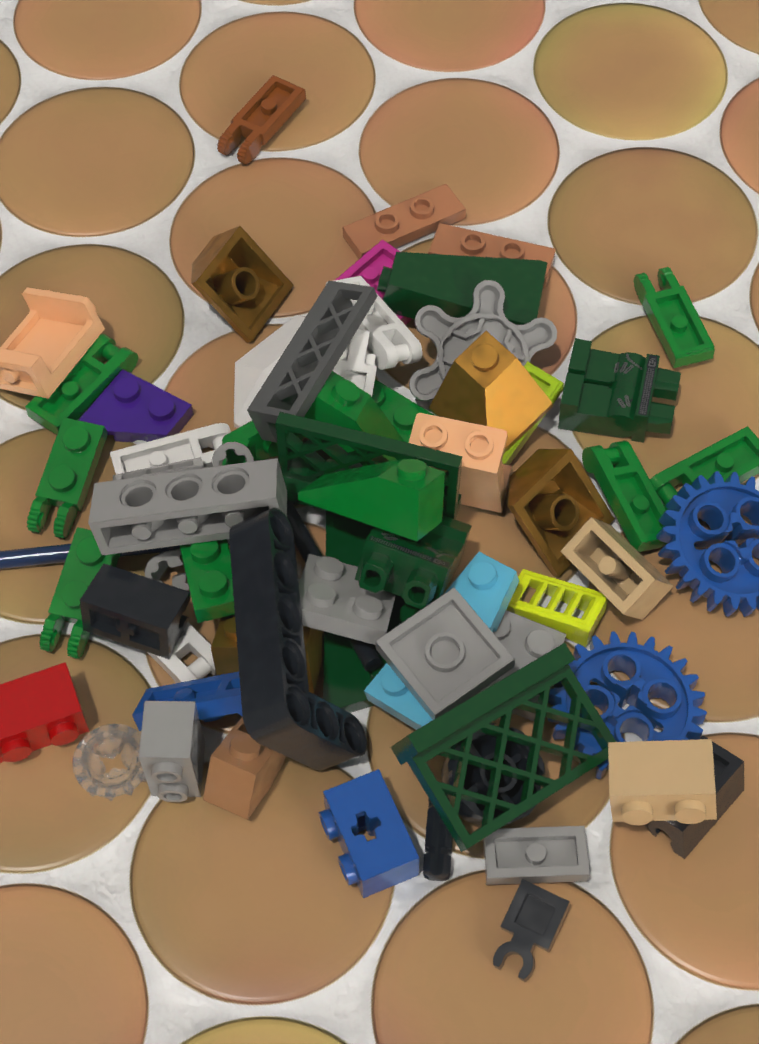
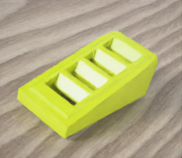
(576, 596)

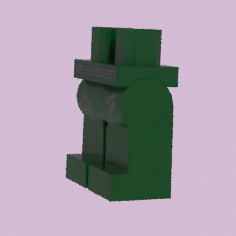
(615, 393)
(411, 568)

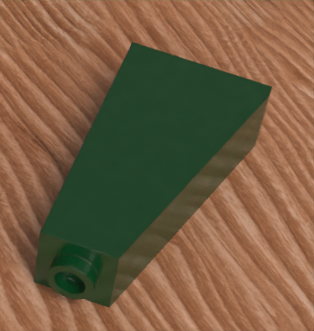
(451, 280)

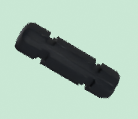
(437, 847)

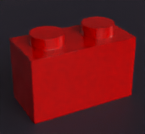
(39, 713)

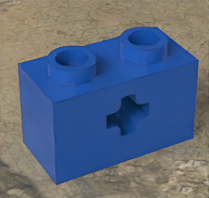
(369, 806)

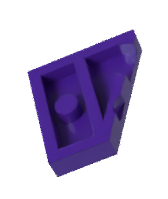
(138, 410)

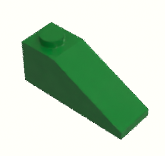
(350, 407)
(389, 495)

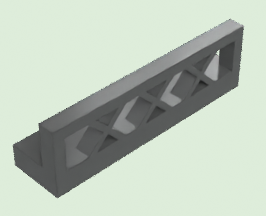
(311, 355)

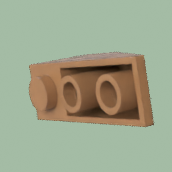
(241, 772)

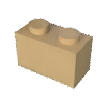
(616, 569)
(662, 781)

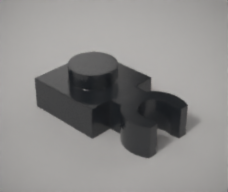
(533, 921)

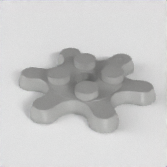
(455, 335)

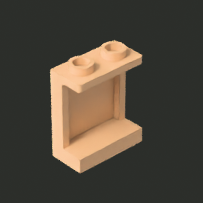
(48, 342)
(483, 476)

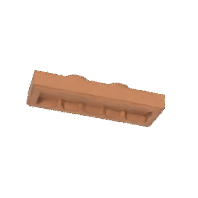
(405, 220)
(466, 242)

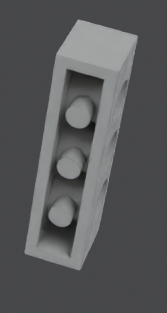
(183, 505)

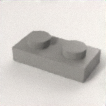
(536, 855)

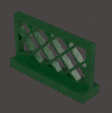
(303, 465)
(477, 715)

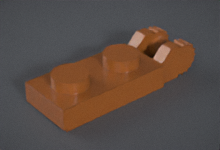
(261, 118)

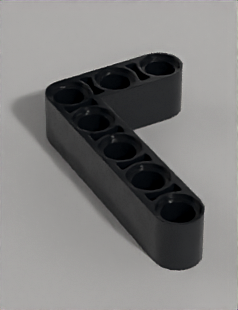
(272, 651)

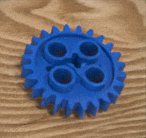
(721, 508)
(650, 677)

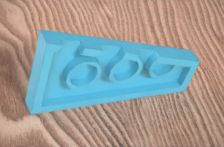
(488, 590)

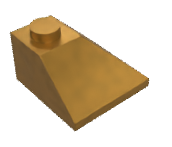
(239, 281)
(491, 390)
(553, 502)

